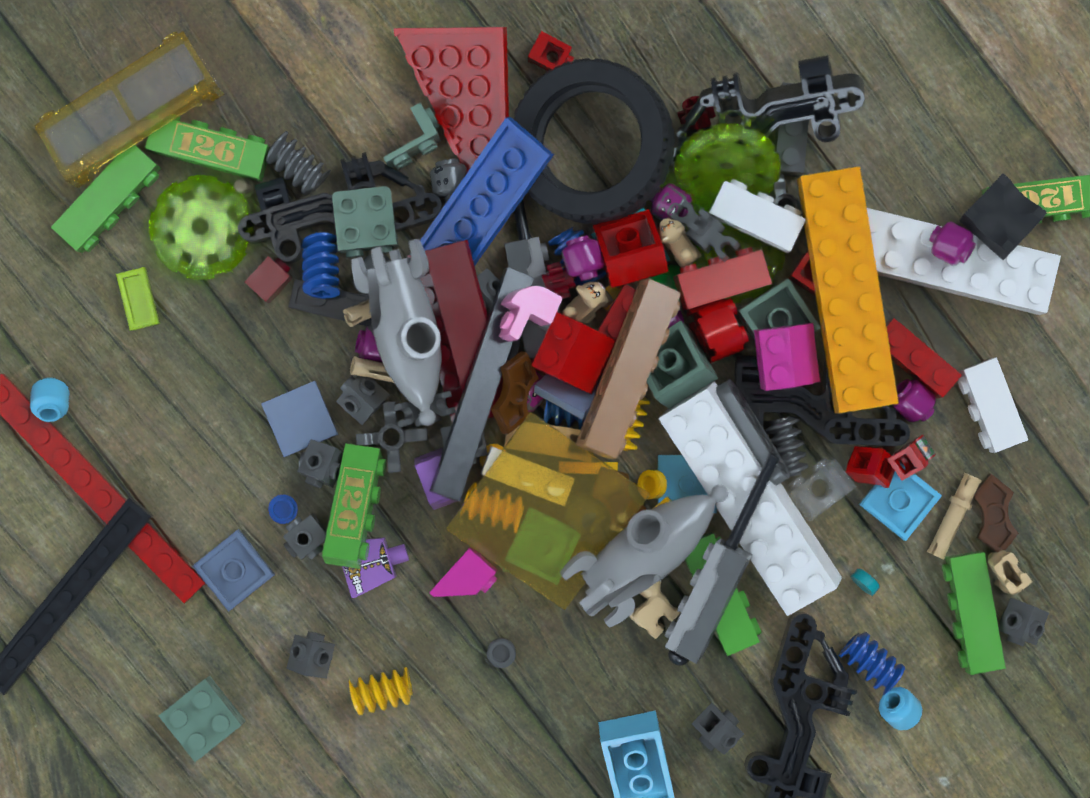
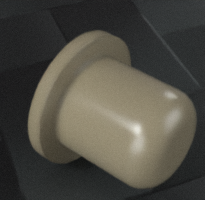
(244, 186)

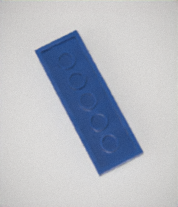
(490, 190)

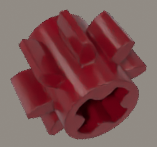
(704, 120)
(558, 280)

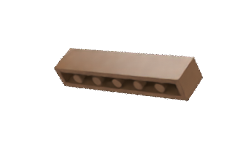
(629, 369)

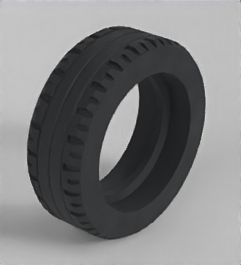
(656, 132)

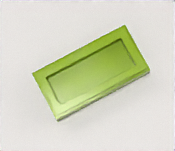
(137, 299)

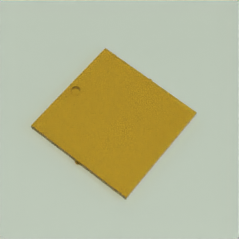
(544, 507)

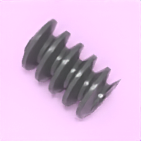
(296, 165)
(786, 444)

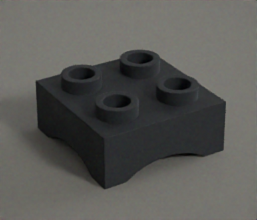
(1002, 217)

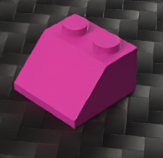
(786, 356)
(467, 576)

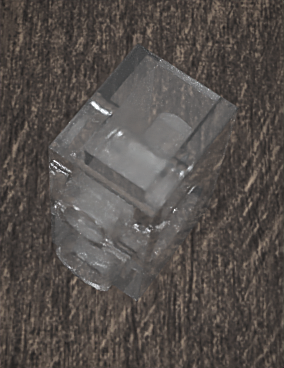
(837, 486)

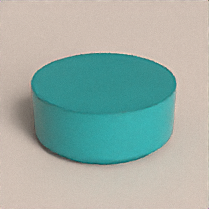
(865, 581)

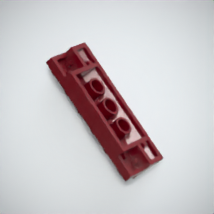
(458, 313)

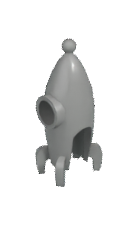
(403, 323)
(644, 552)

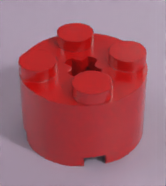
(718, 329)

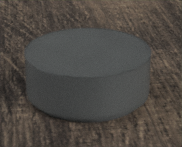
(501, 653)

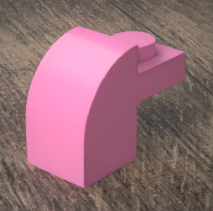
(526, 304)

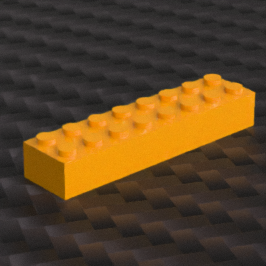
(847, 290)

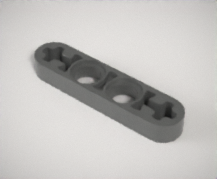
(750, 428)

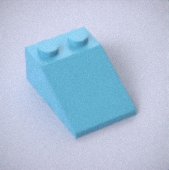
(636, 757)

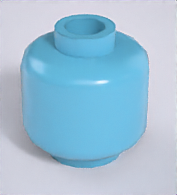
(49, 399)
(900, 708)

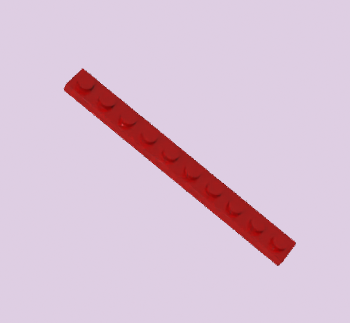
(95, 490)

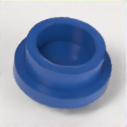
(283, 509)

